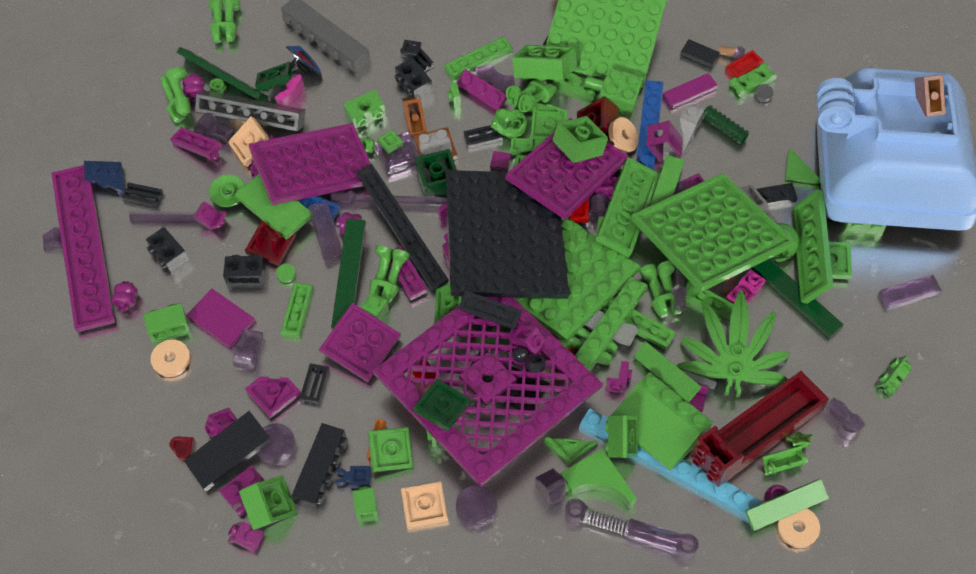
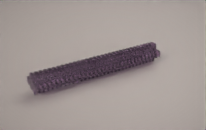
(160, 218)

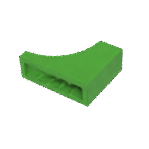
(598, 474)

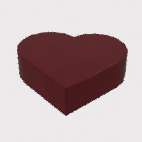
(182, 446)

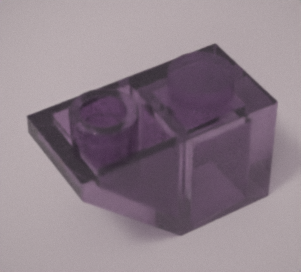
(551, 486)

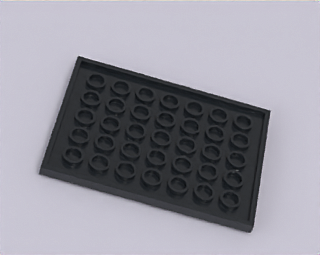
(502, 239)

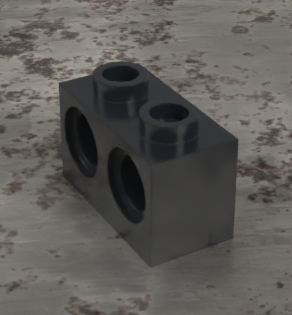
(413, 78)
(169, 248)
(244, 274)

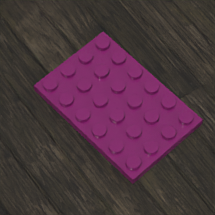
(310, 163)
(559, 182)

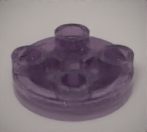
(280, 447)
(476, 506)

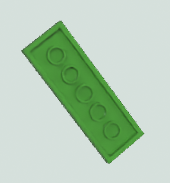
(629, 196)
(813, 250)

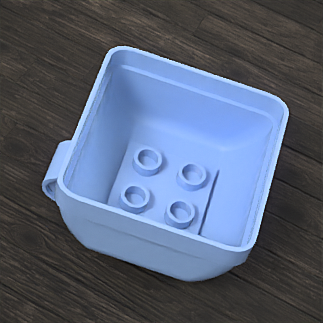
(889, 160)

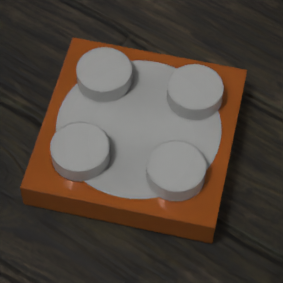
(435, 141)

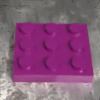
(360, 342)

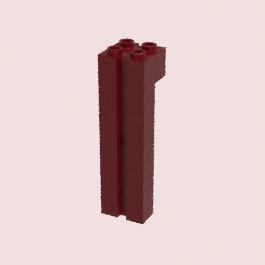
(758, 428)

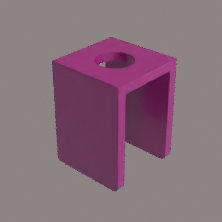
(669, 135)

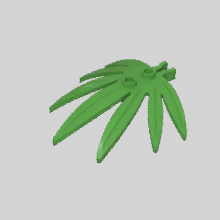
(735, 359)

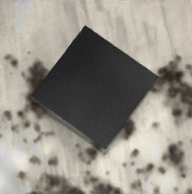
(411, 49)

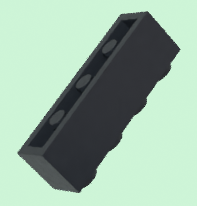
(319, 467)

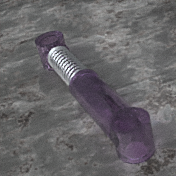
(634, 530)

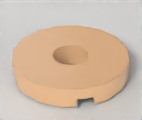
(629, 141)
(168, 348)
(799, 539)

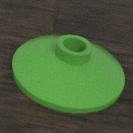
(223, 186)

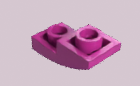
(293, 90)
(749, 284)

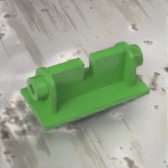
(898, 368)
(784, 460)

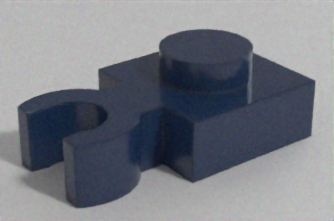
(357, 476)

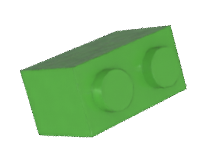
(166, 322)

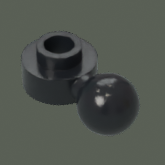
(533, 362)

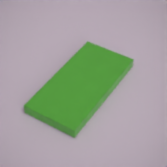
(283, 217)

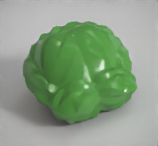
(509, 123)

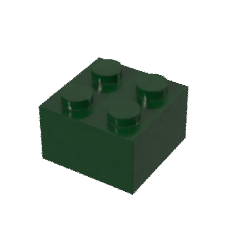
(432, 170)

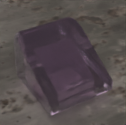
(52, 240)

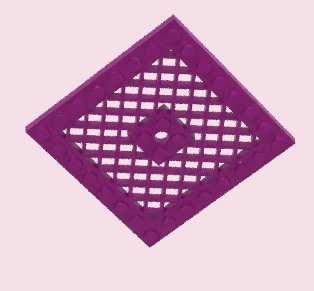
(485, 467)

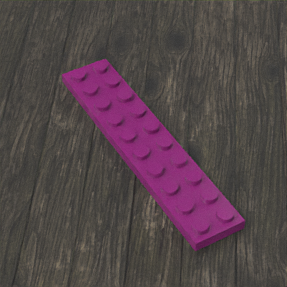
(82, 250)

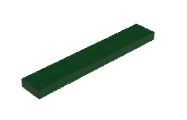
(222, 74)
(349, 268)
(790, 291)

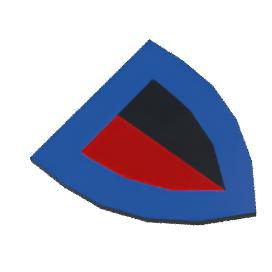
(303, 60)

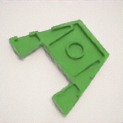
(543, 125)

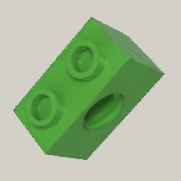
(356, 109)

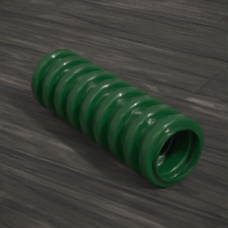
(725, 124)

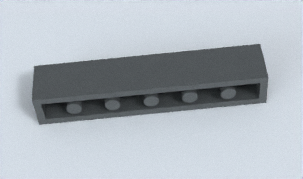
(325, 34)
(243, 108)

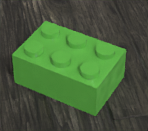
(544, 62)

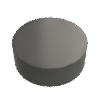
(764, 93)

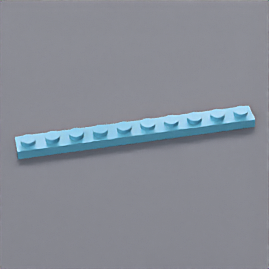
(683, 472)

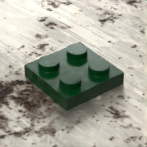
(276, 75)
(442, 405)

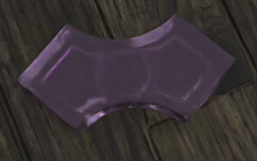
(494, 78)

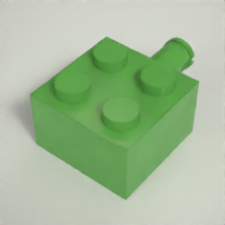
(618, 88)

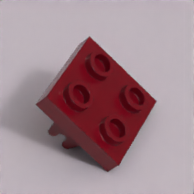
(269, 244)

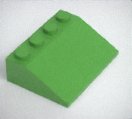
(665, 421)

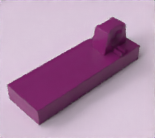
(196, 143)

